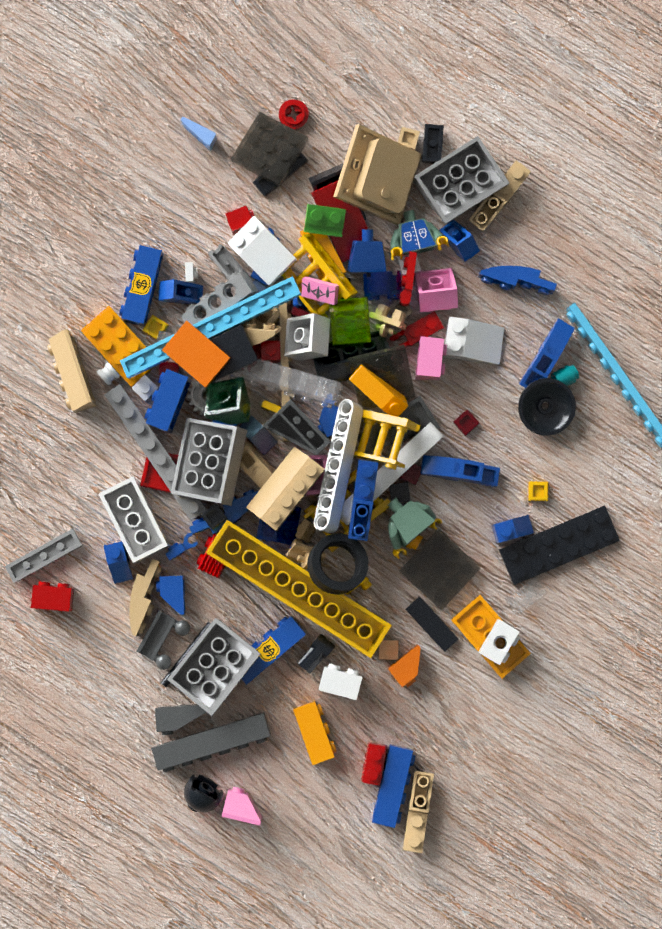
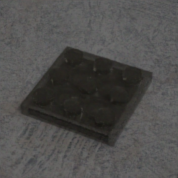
(269, 149)
(389, 365)
(439, 569)

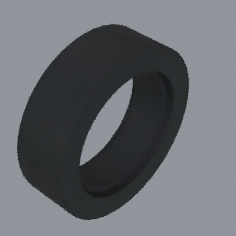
(358, 553)

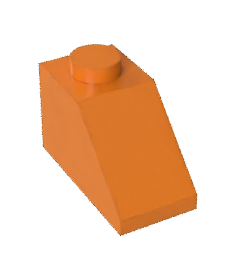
(406, 667)

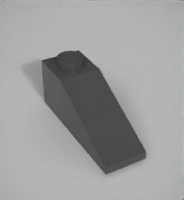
(174, 717)

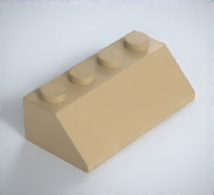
(72, 372)
(285, 488)

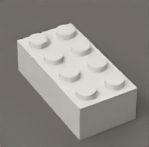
(134, 520)

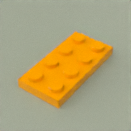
(114, 341)
(476, 623)

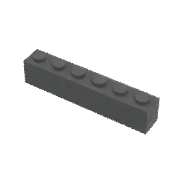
(211, 741)

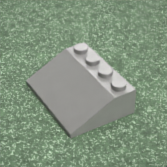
(460, 180)
(209, 461)
(214, 666)

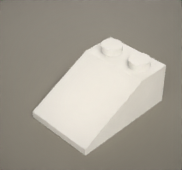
(262, 251)
(473, 341)

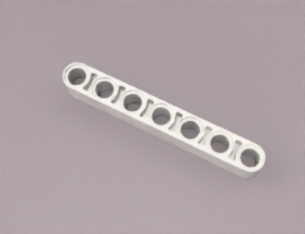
(407, 455)
(335, 474)

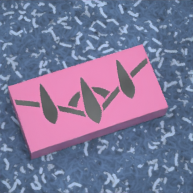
(320, 290)

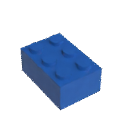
(167, 400)

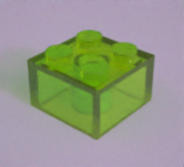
(350, 321)

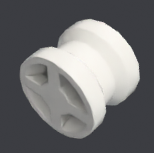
(108, 374)

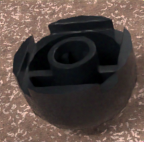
(202, 794)

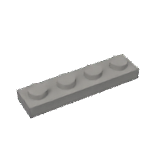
(43, 555)

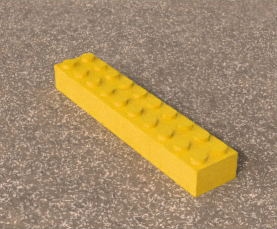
(296, 589)

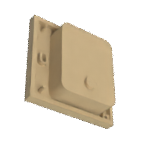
(377, 174)

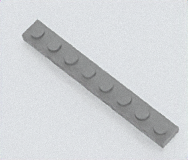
(151, 446)

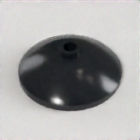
(558, 413)

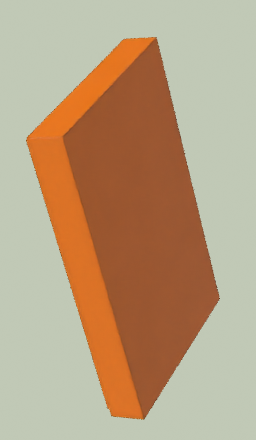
(196, 354)

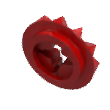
(298, 107)

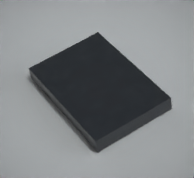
(238, 347)

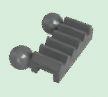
(157, 635)

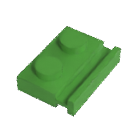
(324, 220)

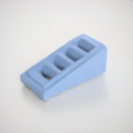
(201, 133)

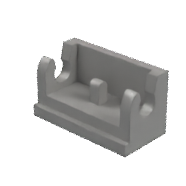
(224, 261)

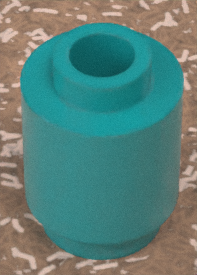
(567, 375)

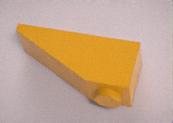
(379, 391)

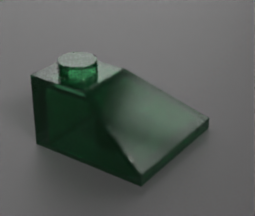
(228, 401)

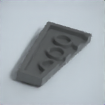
(416, 411)

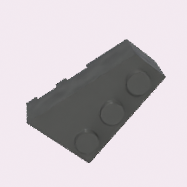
(297, 428)

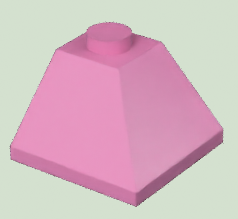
(241, 807)

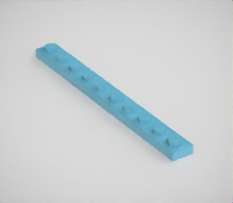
(217, 324)
(617, 374)

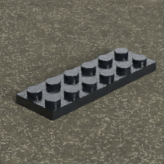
(559, 545)

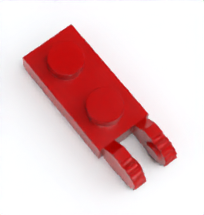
(407, 280)
(422, 328)

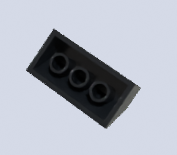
(336, 364)

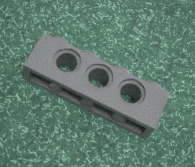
(244, 289)

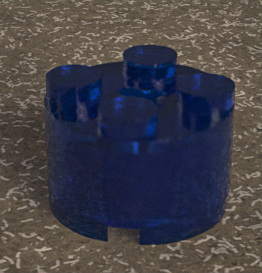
(381, 285)

